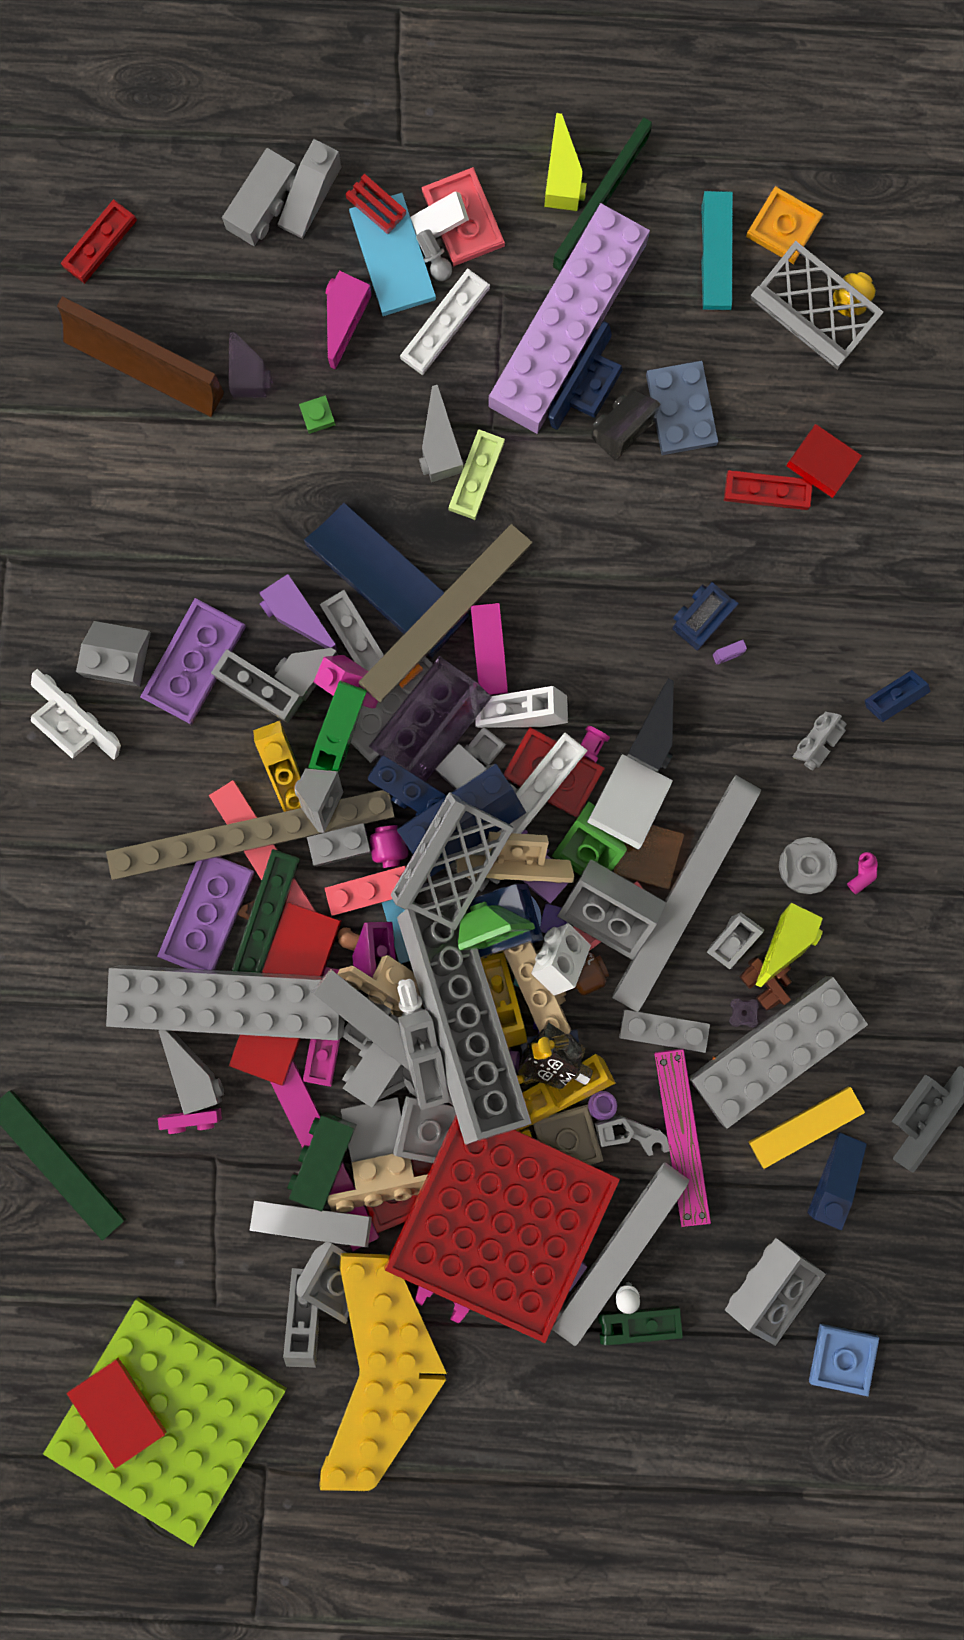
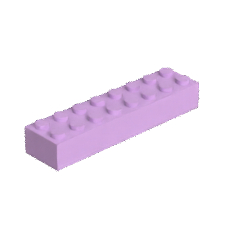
(568, 318)

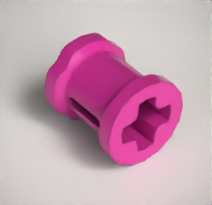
(593, 742)

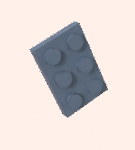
(685, 409)

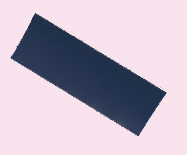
(376, 570)

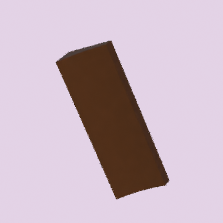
(139, 358)

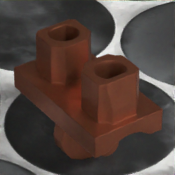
(774, 994)

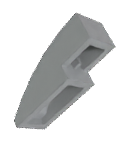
(424, 1059)

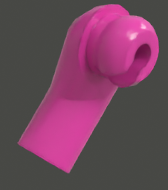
(866, 872)

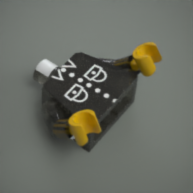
(553, 1060)

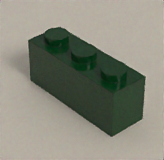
(321, 1161)

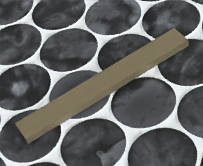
(445, 613)

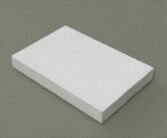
(630, 801)

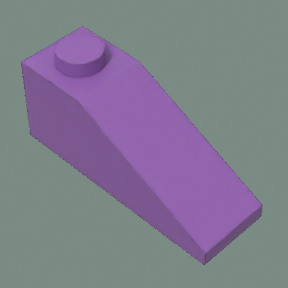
(293, 611)

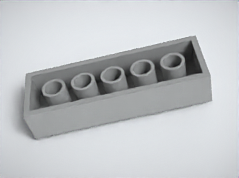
(777, 1051)

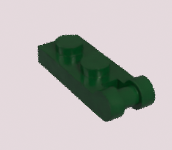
(641, 1326)

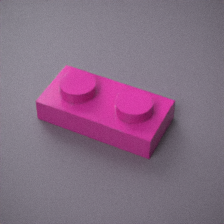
(202, 1118)

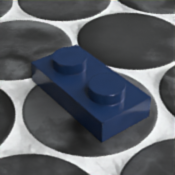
(897, 696)

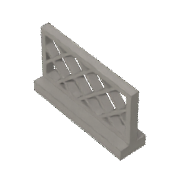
(799, 325)
(427, 857)

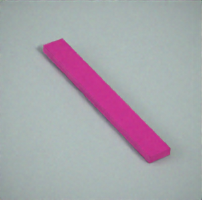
(301, 1112)

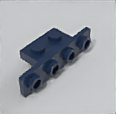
(590, 381)
(404, 786)

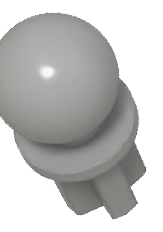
(440, 267)

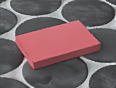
(481, 231)

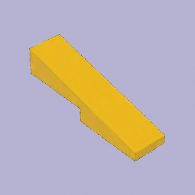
(546, 1100)

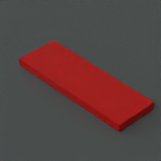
(298, 948)

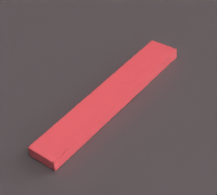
(234, 809)

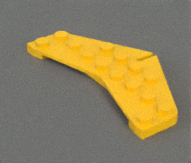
(389, 1391)

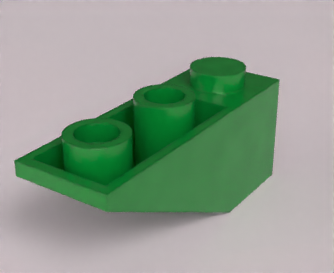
(338, 728)

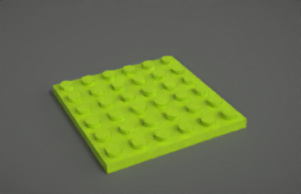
(207, 1406)

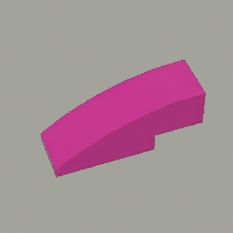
(489, 648)

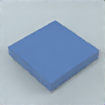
(844, 1360)

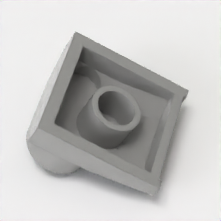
(322, 1282)

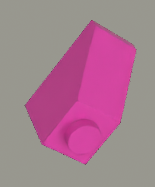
(344, 669)

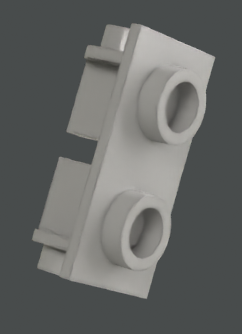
(826, 729)

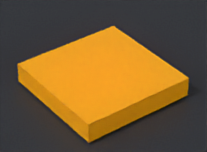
(783, 222)

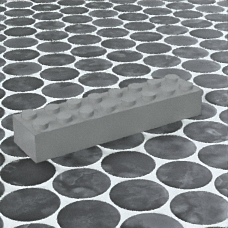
(219, 1002)
(465, 1027)

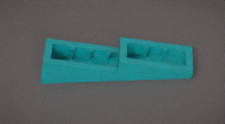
(717, 250)

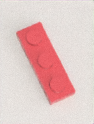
(363, 891)

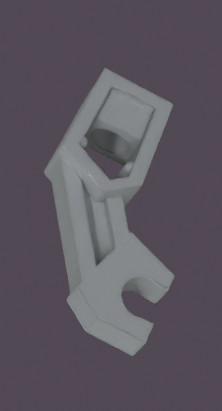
(644, 1134)

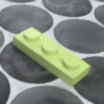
(476, 474)

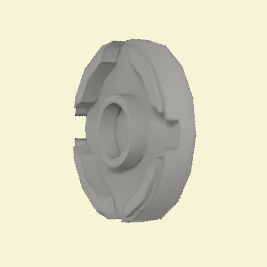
(808, 865)

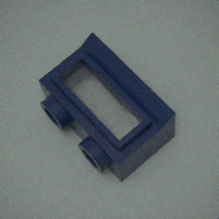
(704, 615)

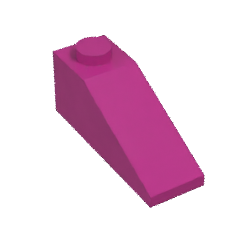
(345, 306)

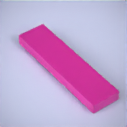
(321, 1057)

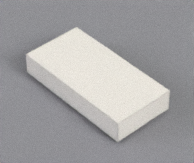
(441, 216)

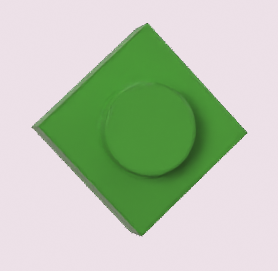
(317, 414)

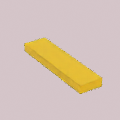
(806, 1127)

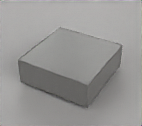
(486, 746)

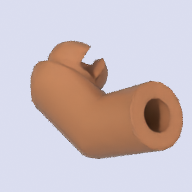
(347, 938)

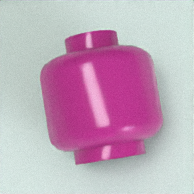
(388, 846)

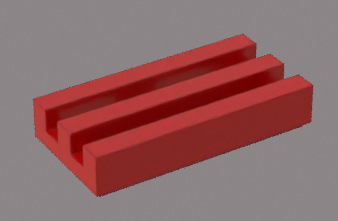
(381, 194)

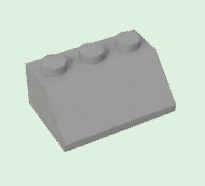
(612, 909)
(774, 1292)

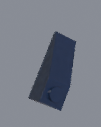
(838, 1182)

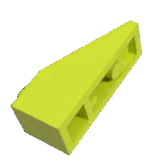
(564, 173)
(793, 936)

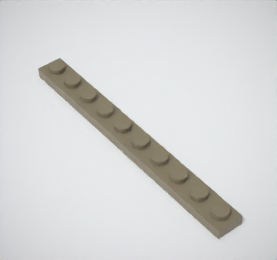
(243, 836)

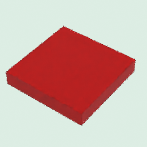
(824, 460)

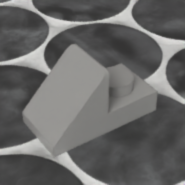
(735, 940)

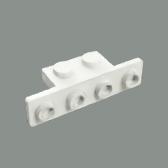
(67, 723)

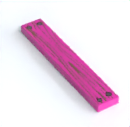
(682, 1135)

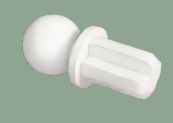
(409, 1000)
(627, 1298)

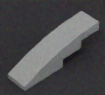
(311, 1224)

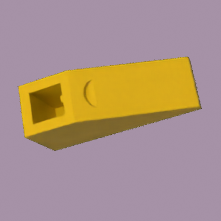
(279, 763)

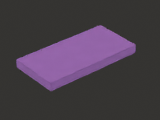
(185, 669)
(206, 914)

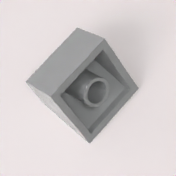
(113, 653)

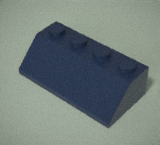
(487, 792)

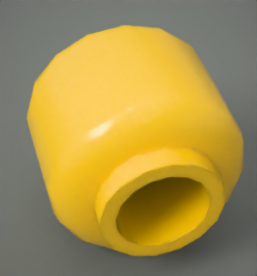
(863, 284)

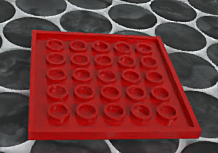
(503, 1227)

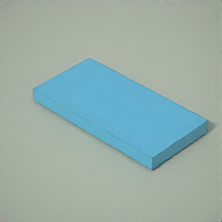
(393, 260)

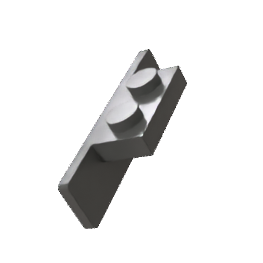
(927, 1116)

